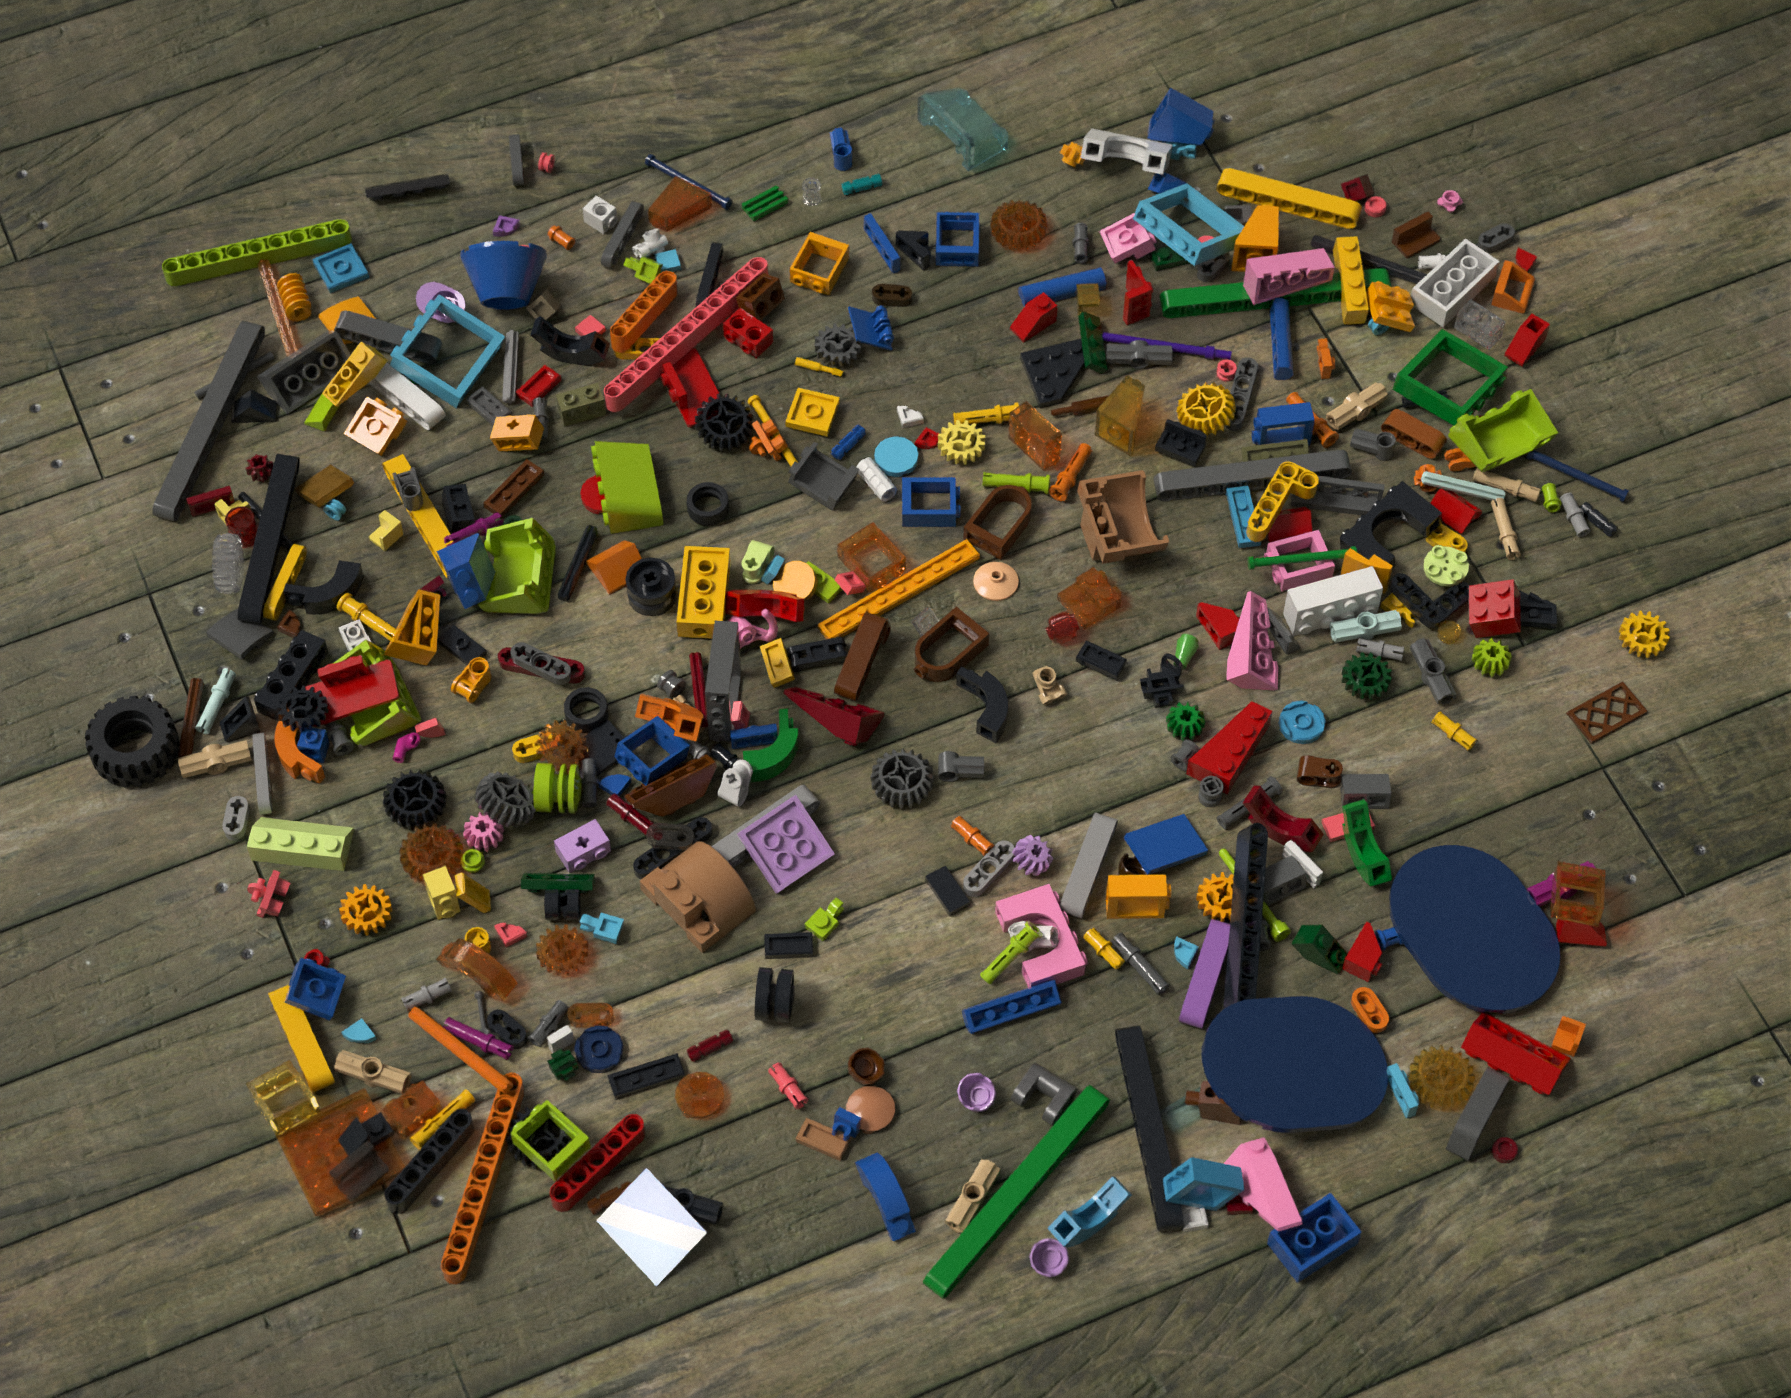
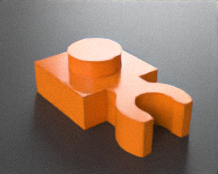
(1325, 361)

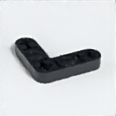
(1433, 607)

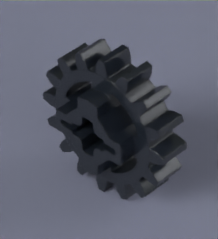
(302, 708)

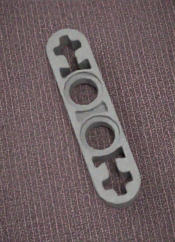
(262, 774)

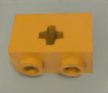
(517, 433)

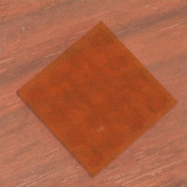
(315, 1150)

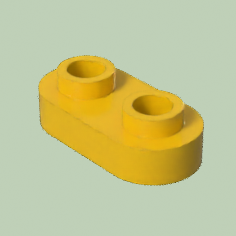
(1447, 538)

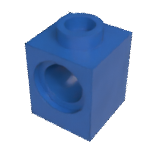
(314, 744)

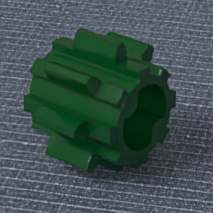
(563, 1065)

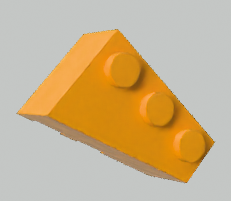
(417, 630)

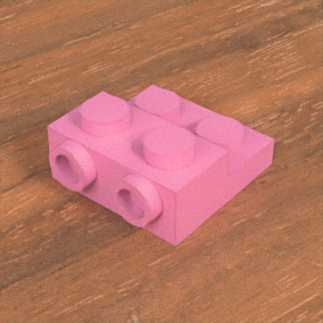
(1127, 238)

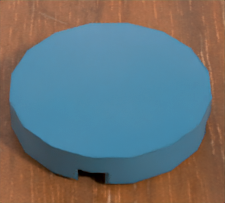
(1301, 722)

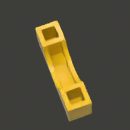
(1348, 262)

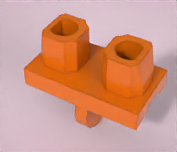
(773, 446)

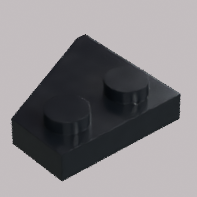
(1537, 612)

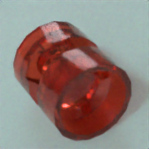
(242, 522)

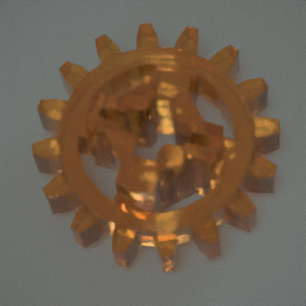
(561, 735)
(553, 945)

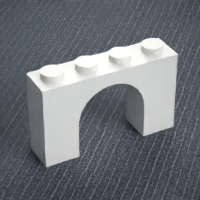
(1104, 144)

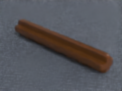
(191, 717)

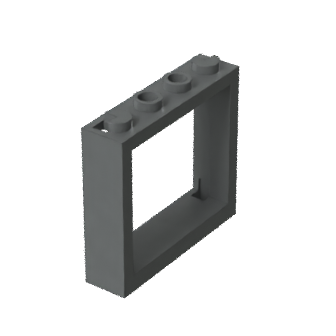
(723, 679)

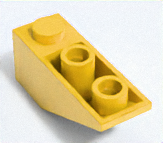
(355, 373)

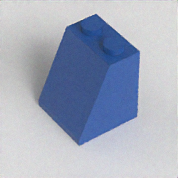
(1181, 120)
(468, 569)

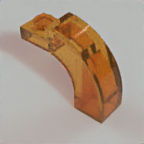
(478, 966)

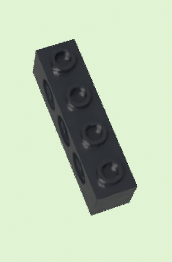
(314, 651)

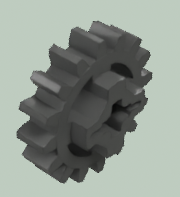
(837, 345)

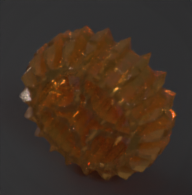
(1005, 224)
(421, 845)

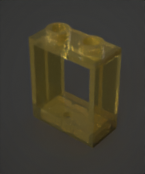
(275, 1082)

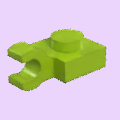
(645, 268)
(823, 922)

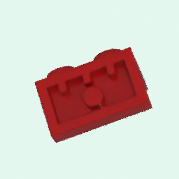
(1138, 298)

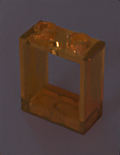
(1035, 435)
(861, 540)
(1591, 880)

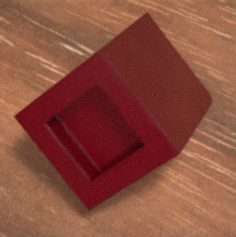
(1357, 188)

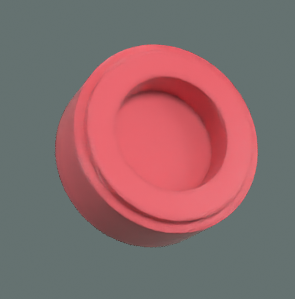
(1375, 206)

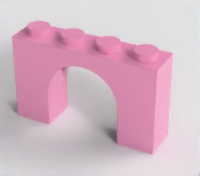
(1043, 908)

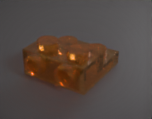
(1090, 597)

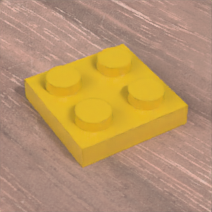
(812, 412)

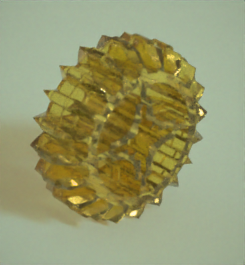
(1422, 1080)

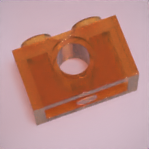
(407, 1122)

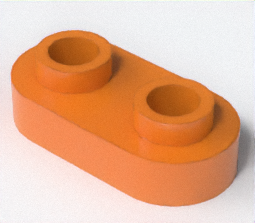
(1371, 1011)

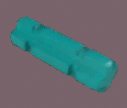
(861, 184)

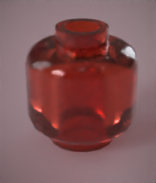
(1062, 627)

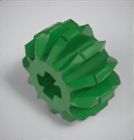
(1185, 721)

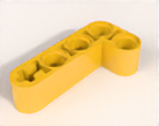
(1275, 502)

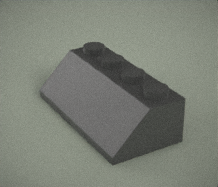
(305, 371)

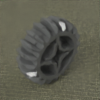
(892, 786)
(505, 799)

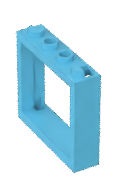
(1151, 218)
(428, 380)

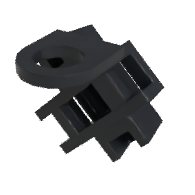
(1167, 674)

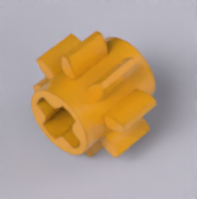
(1072, 154)

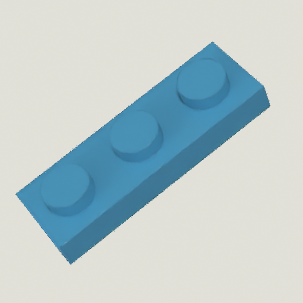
(1241, 510)

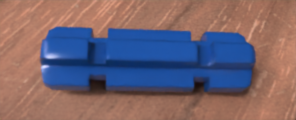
(848, 442)

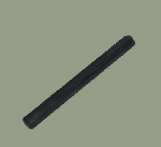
(1373, 261)

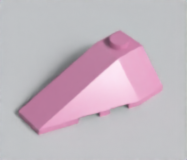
(1250, 657)

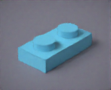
(1398, 1083)

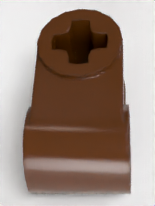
(1315, 772)

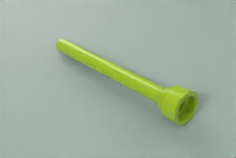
(1278, 929)

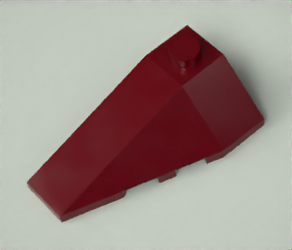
(846, 722)

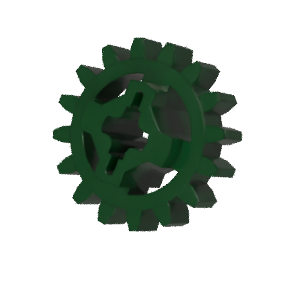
(1366, 675)

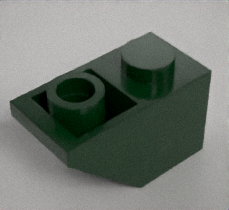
(1320, 947)

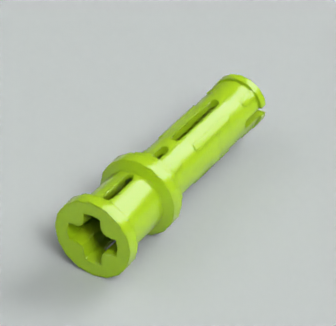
(1029, 482)
(1018, 944)

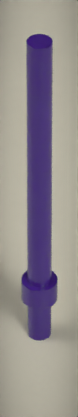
(1208, 351)

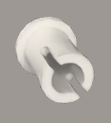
(1429, 262)

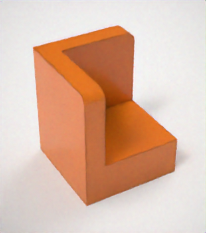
(1568, 1036)

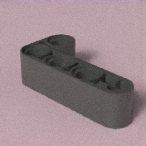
(1477, 1113)

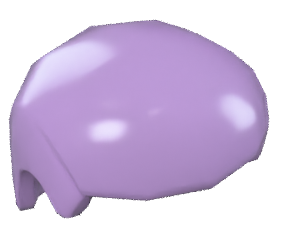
(976, 1092)
(1049, 1257)

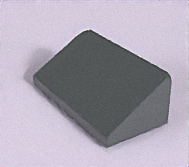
(1282, 633)

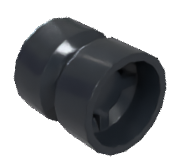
(554, 904)

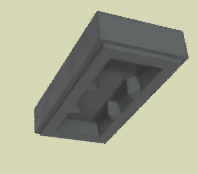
(487, 405)

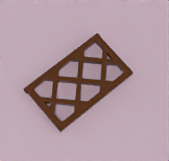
(1607, 729)

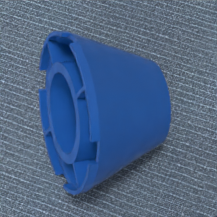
(504, 272)

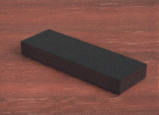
(646, 1076)

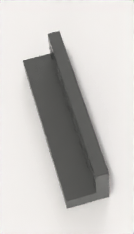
(1339, 499)

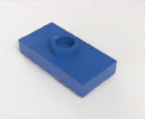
(753, 736)

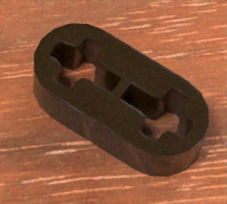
(891, 295)

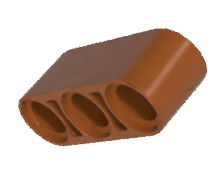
(1414, 433)

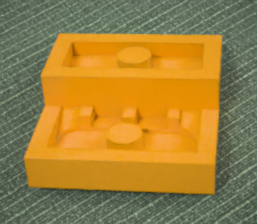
(330, 316)
(1354, 561)

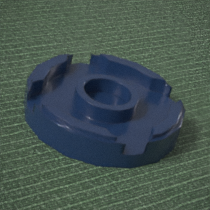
(599, 1049)

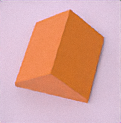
(612, 565)

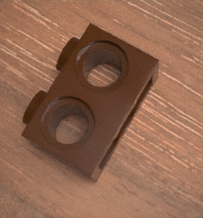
(761, 296)

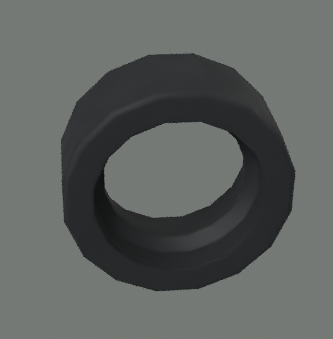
(712, 517)
(582, 695)

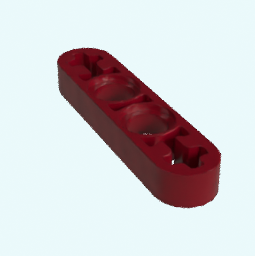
(510, 666)

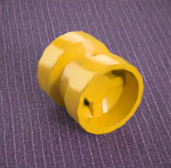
(477, 937)

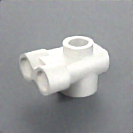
(653, 243)

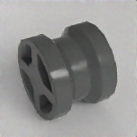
(671, 684)

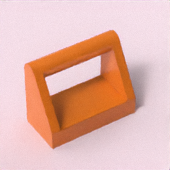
(1504, 300)

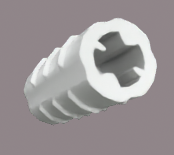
(876, 479)

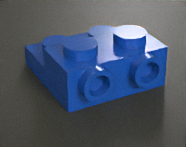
(315, 988)

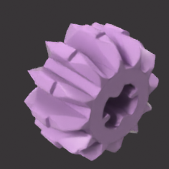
(1032, 855)

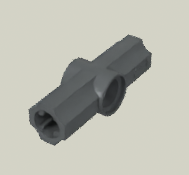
(1139, 354)
(1427, 662)

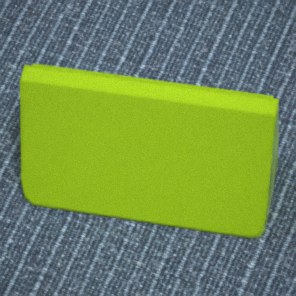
(321, 414)

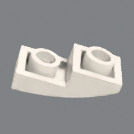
(353, 634)

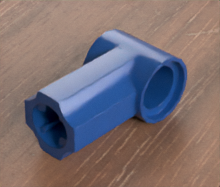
(841, 149)

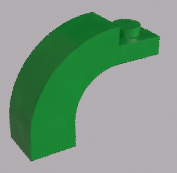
(777, 757)
(1362, 846)

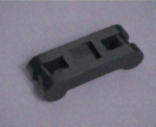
(817, 653)

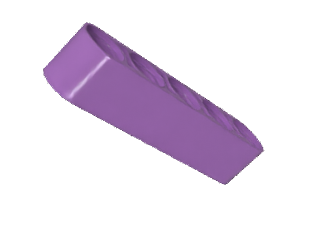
(1206, 974)

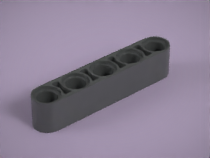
(386, 336)

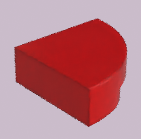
(1525, 259)
(927, 438)

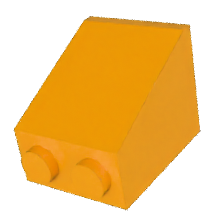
(1257, 237)

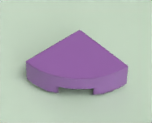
(505, 226)

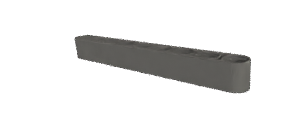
(1255, 474)

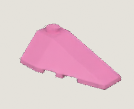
(1265, 1184)

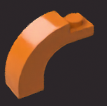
(677, 715)
(292, 759)

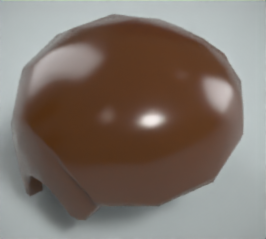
(866, 1066)

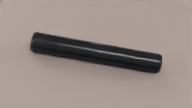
(577, 563)

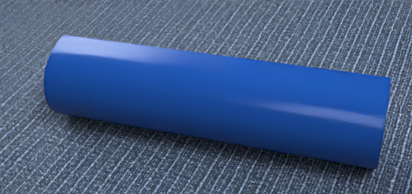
(1062, 287)
(1281, 339)
(1011, 1006)

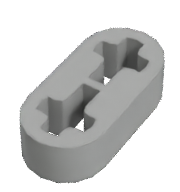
(240, 818)

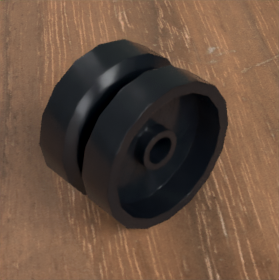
(651, 586)
(778, 995)

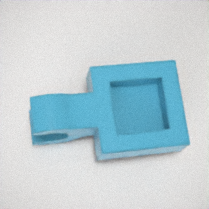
(1182, 149)
(605, 928)

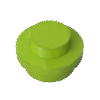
(472, 860)

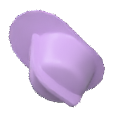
(431, 291)

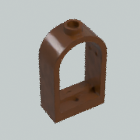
(987, 541)
(968, 628)

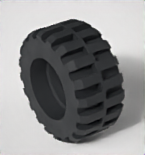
(129, 716)

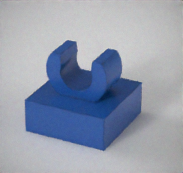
(846, 1123)

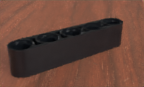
(428, 1172)

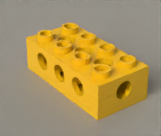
(702, 590)

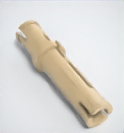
(1511, 486)
(1507, 535)

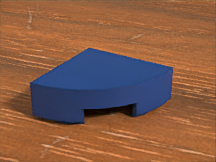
(615, 784)

